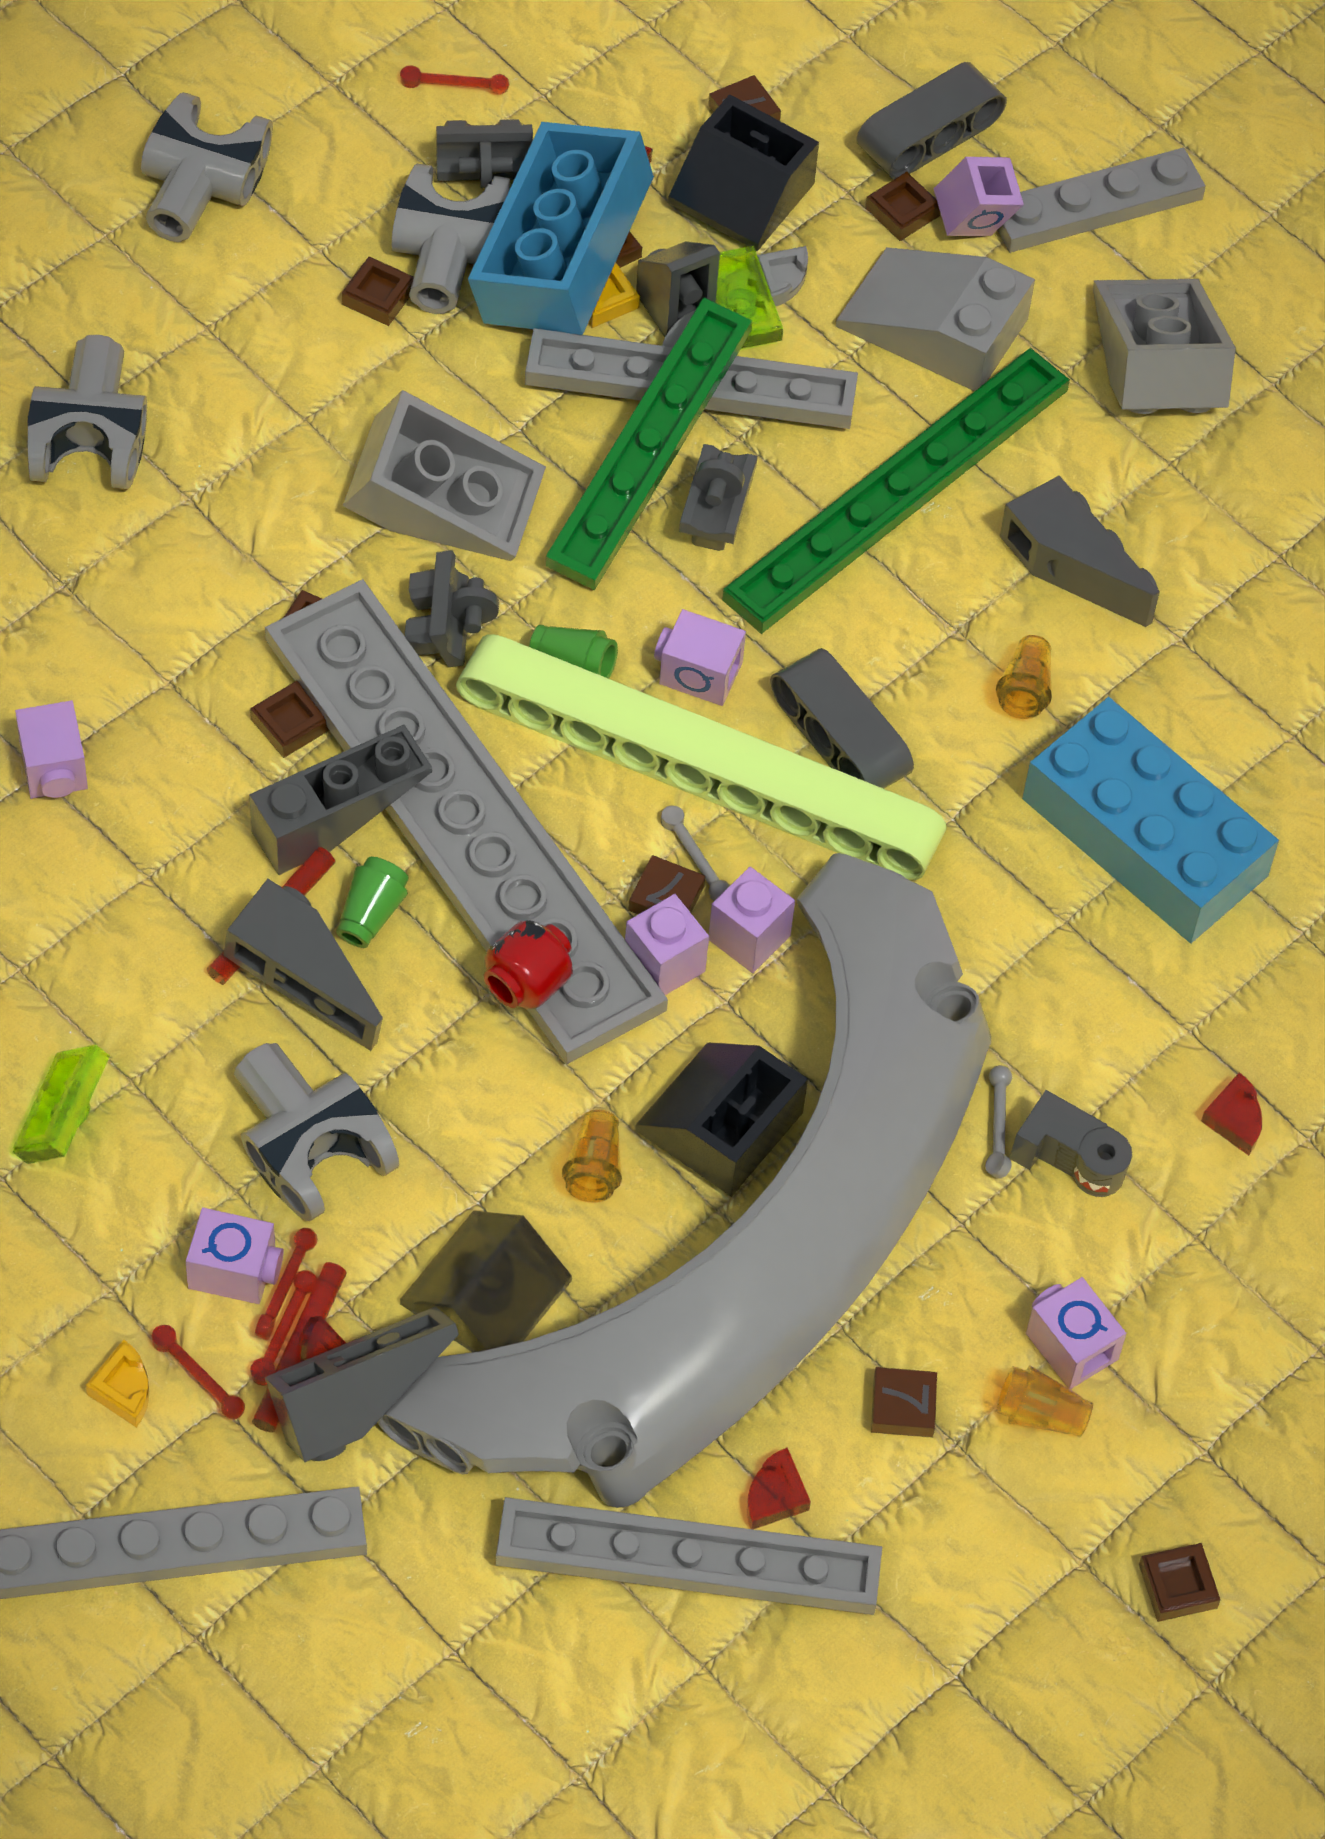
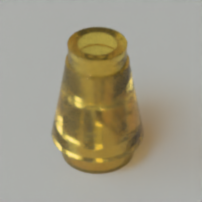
(1027, 679)
(594, 1158)
(1042, 1403)

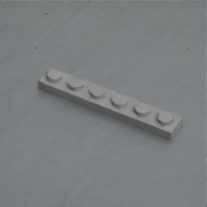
(747, 388)
(181, 1542)
(689, 1556)

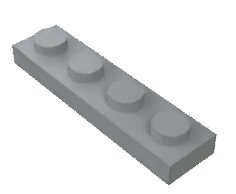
(1103, 199)

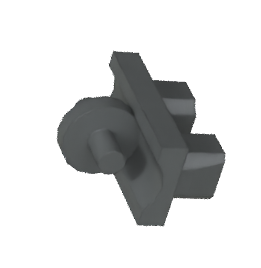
(481, 150)
(717, 497)
(456, 608)

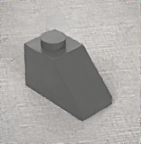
(676, 281)

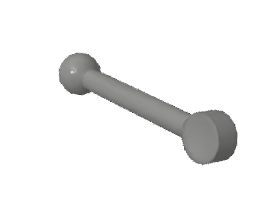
(673, 820)
(997, 1163)

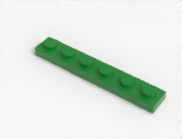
(648, 444)

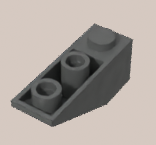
(1071, 549)
(334, 797)

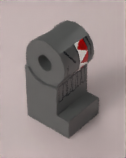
(1074, 1144)

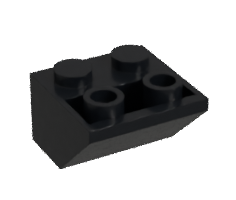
(745, 172)
(726, 1112)

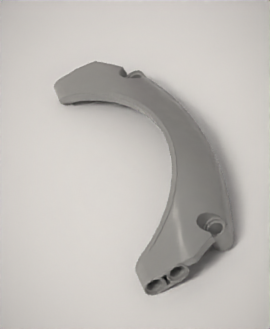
(698, 1350)

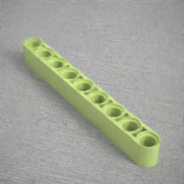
(701, 756)

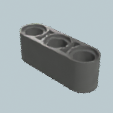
(931, 120)
(841, 720)

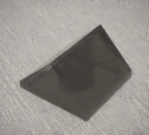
(491, 1281)

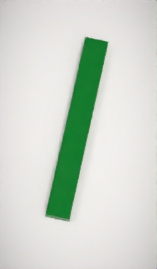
(894, 491)

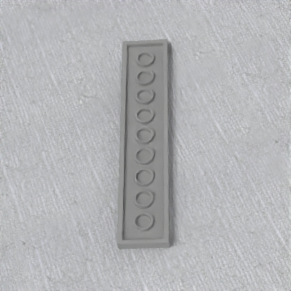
(466, 813)

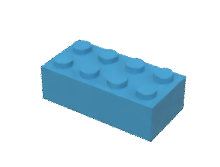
(561, 228)
(1149, 819)

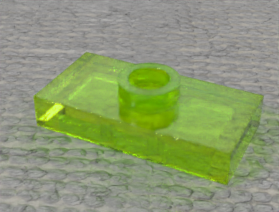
(746, 292)
(61, 1104)

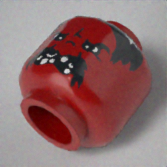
(528, 964)

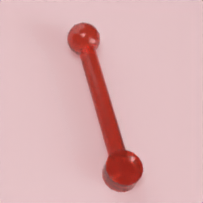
(412, 77)
(304, 1240)
(304, 1283)
(165, 1340)

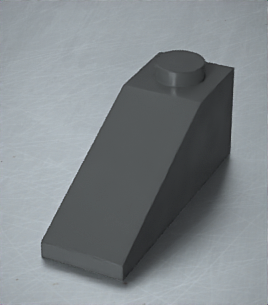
(296, 954)
(351, 1387)

